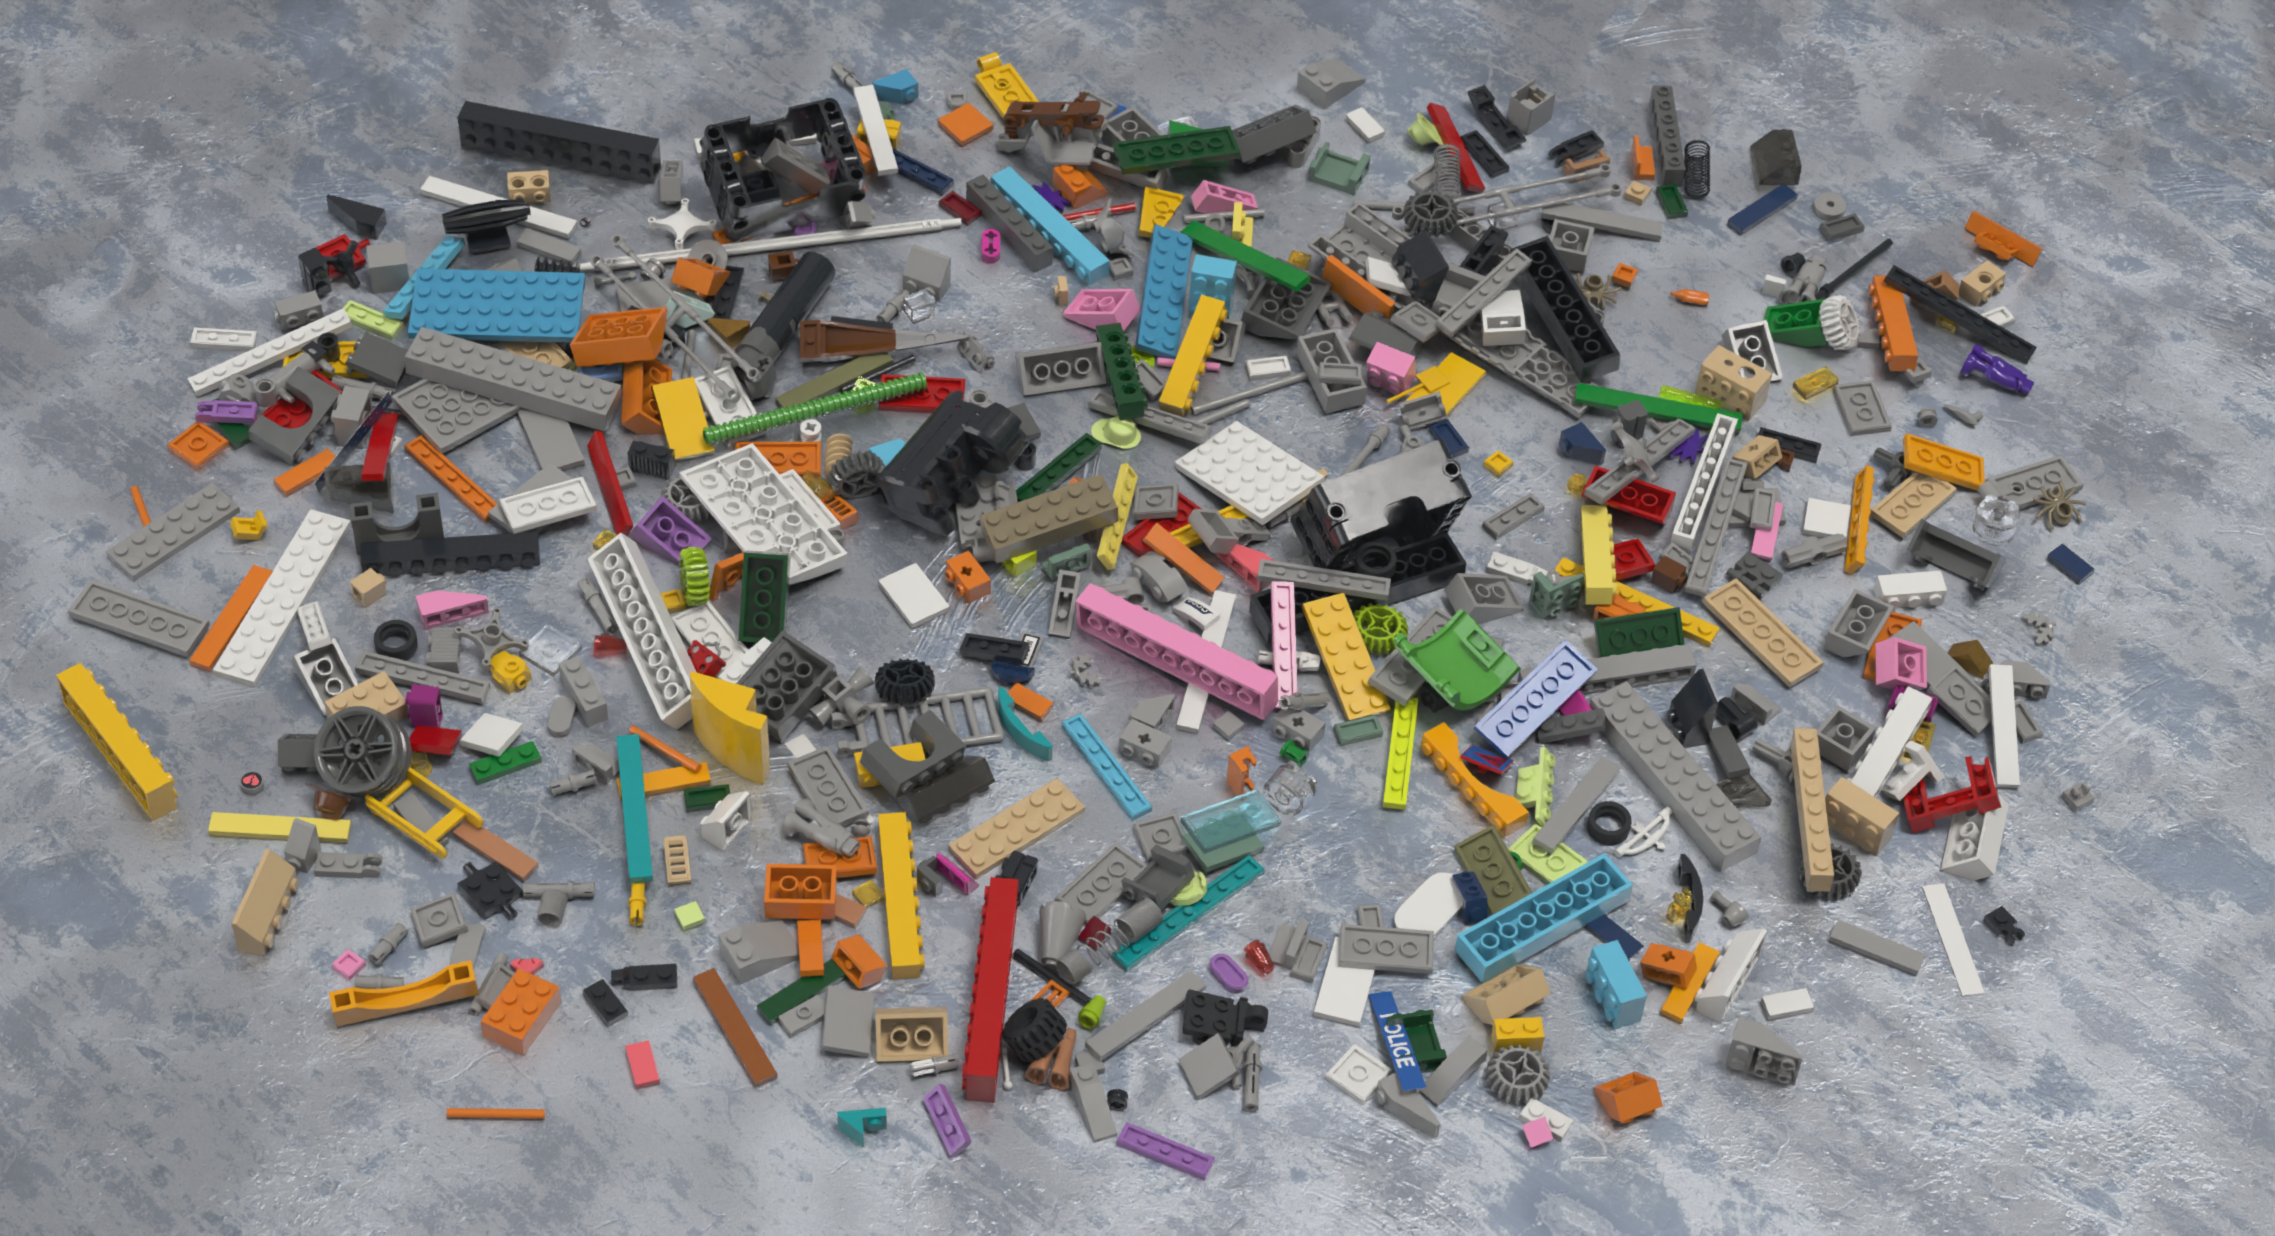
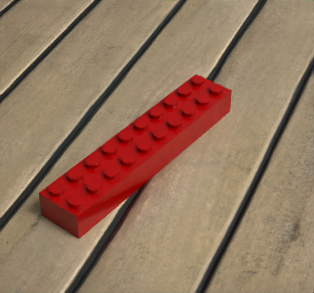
(990, 990)

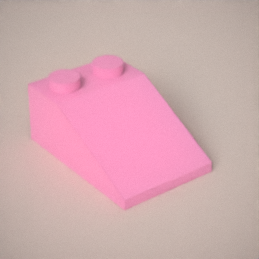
(1103, 307)

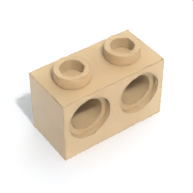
(529, 185)

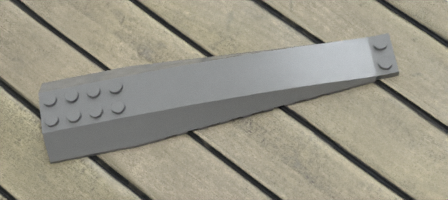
(1531, 364)

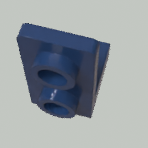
(1473, 895)

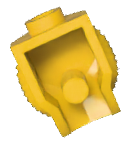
(510, 671)

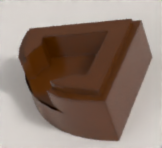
(1786, 460)

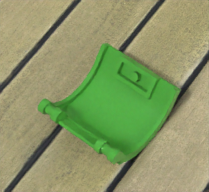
(1460, 662)

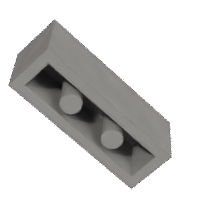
(583, 691)

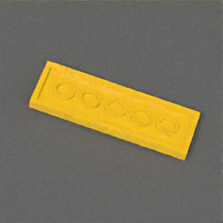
(1345, 656)

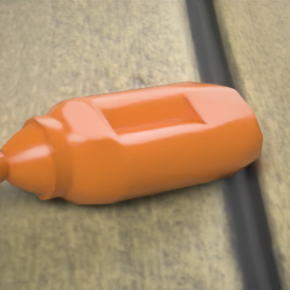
(1691, 296)

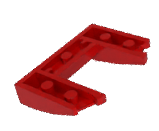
(1981, 795)

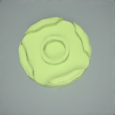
(1192, 891)

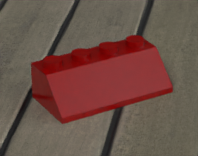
(1638, 498)

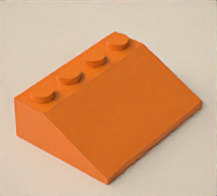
(620, 337)

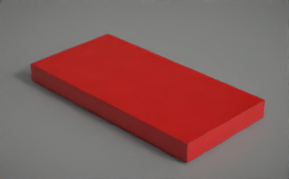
(922, 401)
(296, 413)
(1134, 538)

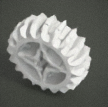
(1839, 322)

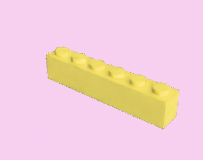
(1596, 552)

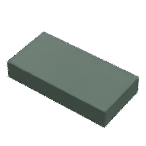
(1358, 730)

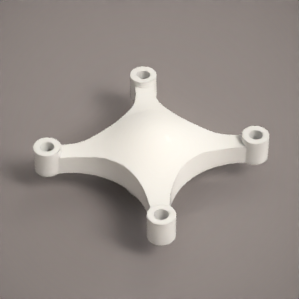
(682, 224)

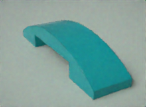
(1035, 744)

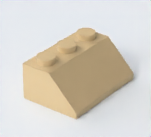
(1507, 993)
(911, 1033)

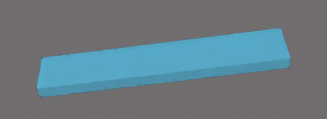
(1106, 766)

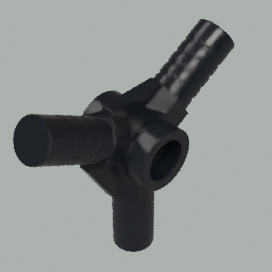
(345, 262)

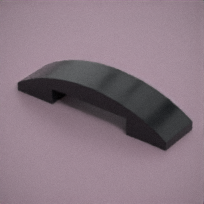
(1492, 118)
(1689, 877)

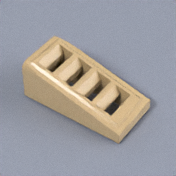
(676, 846)

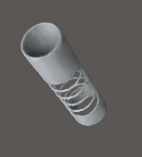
(1131, 924)

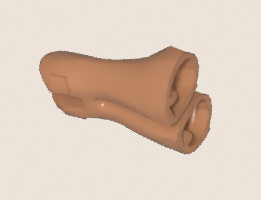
(1060, 1073)

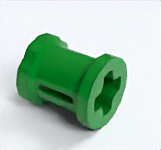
(1294, 753)

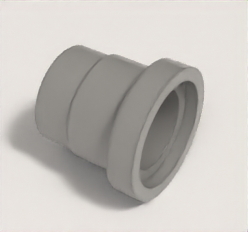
(656, 266)

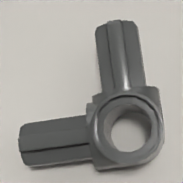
(1896, 466)

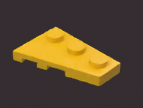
(1157, 209)

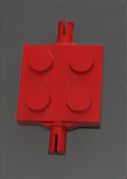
(338, 245)

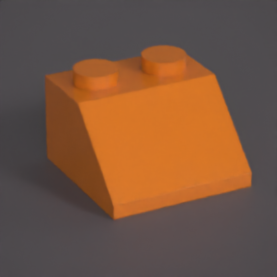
(1077, 185)
(698, 276)
(1629, 1096)

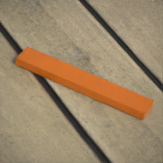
(451, 477)
(229, 619)

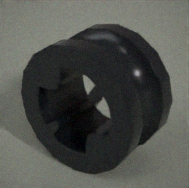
(1117, 1099)

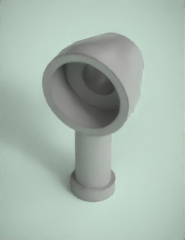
(1734, 912)

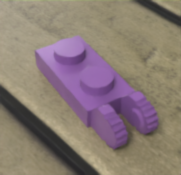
(226, 412)

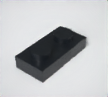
(605, 1003)

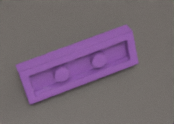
(947, 1120)

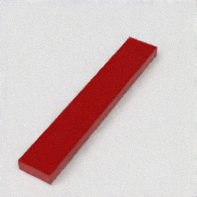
(1450, 136)
(379, 448)
(610, 484)

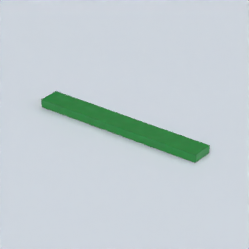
(1246, 256)
(1656, 407)

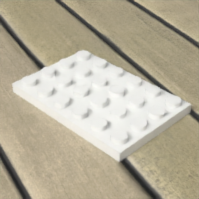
(1249, 472)

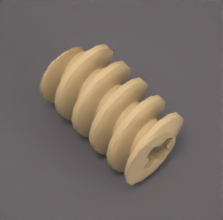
(836, 447)

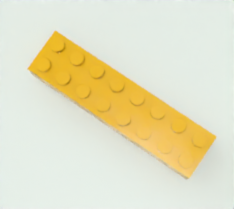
(117, 741)

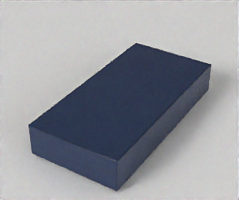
(1452, 438)
(2070, 563)

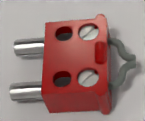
(705, 660)

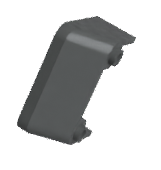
(1955, 555)

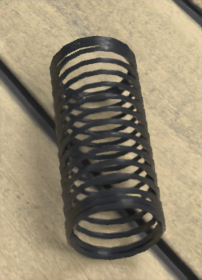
(1687, 179)

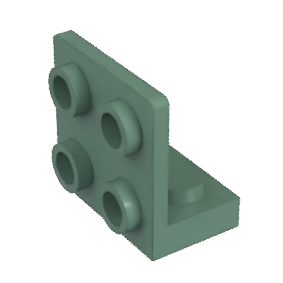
(1551, 599)

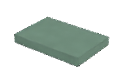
(1224, 855)

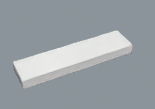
(314, 626)

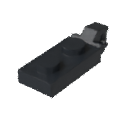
(646, 977)

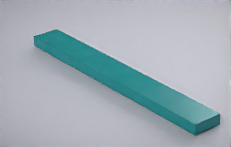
(634, 808)
(1185, 916)

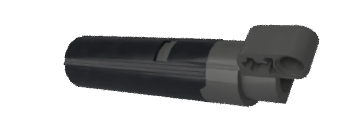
(782, 319)

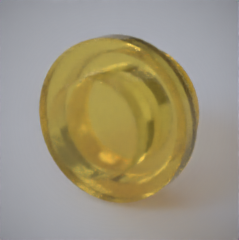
(1577, 483)

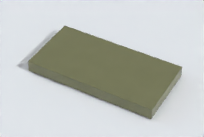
(1494, 867)

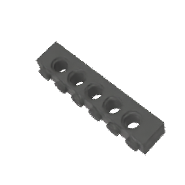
(1667, 135)

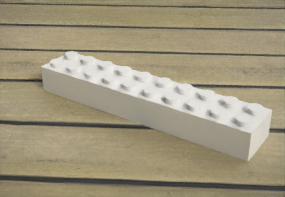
(646, 627)

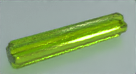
(1688, 397)

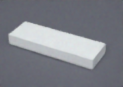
(223, 339)

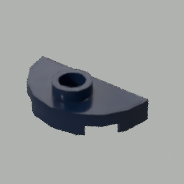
(1010, 672)

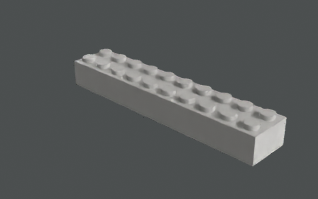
(513, 379)
(1676, 777)

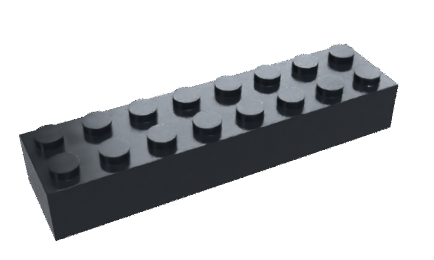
(1567, 312)

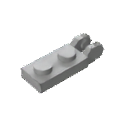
(347, 865)

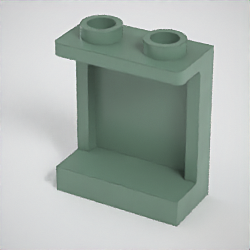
(1338, 170)

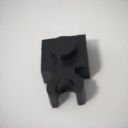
(2002, 922)

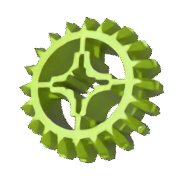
(694, 576)
(1379, 623)

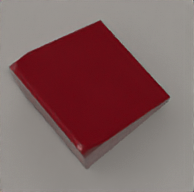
(1090, 930)

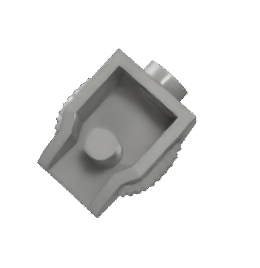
(237, 389)

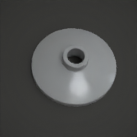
(710, 249)

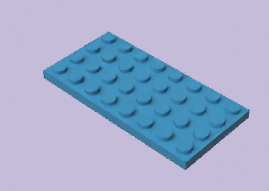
(498, 304)

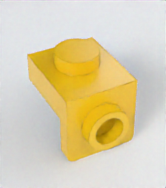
(249, 527)

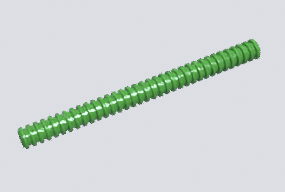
(814, 408)

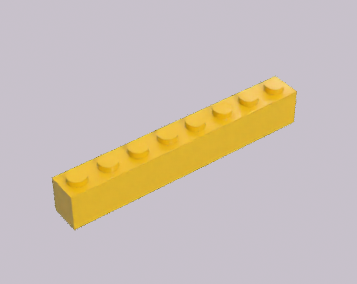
(899, 896)

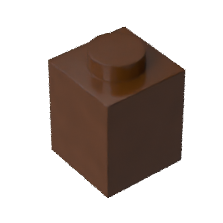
(1669, 575)

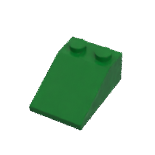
(1796, 323)

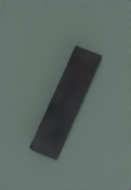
(727, 295)

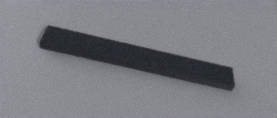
(1960, 314)

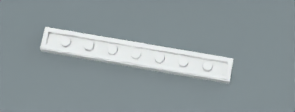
(464, 196)
(1196, 698)

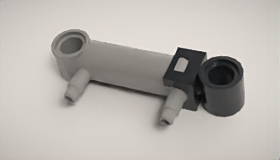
(313, 358)
(1028, 458)

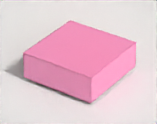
(348, 964)
(1538, 1132)

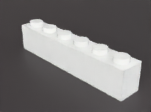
(1890, 741)

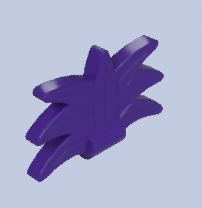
(1052, 197)
(1690, 448)

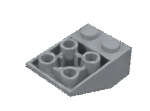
(1762, 1053)

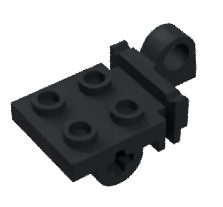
(1214, 1014)

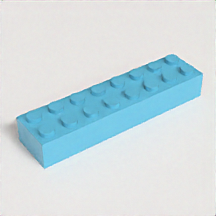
(1543, 917)

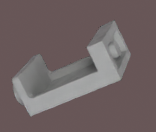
(1455, 285)

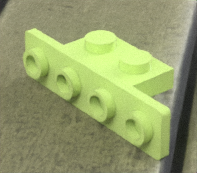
(1535, 786)

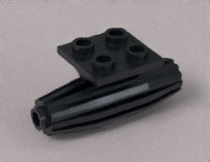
(486, 223)

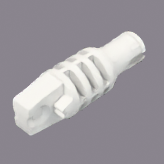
(1304, 660)

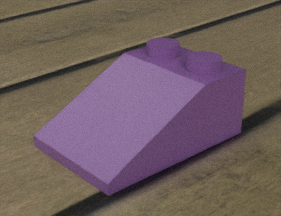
(668, 531)

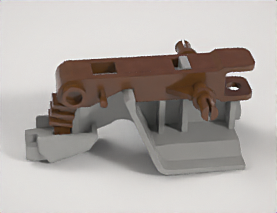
(1063, 129)

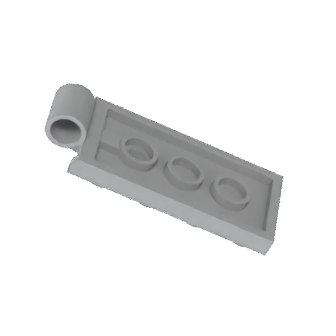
(2030, 480)
(970, 519)

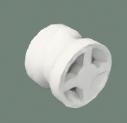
(810, 431)

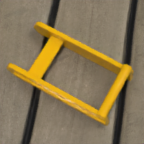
(429, 839)

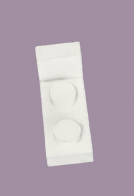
(1912, 772)

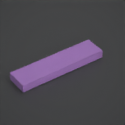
(1165, 1151)

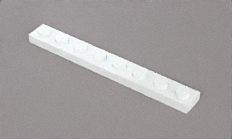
(269, 352)

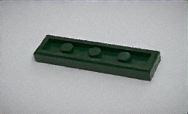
(800, 991)

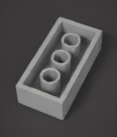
(1329, 348)

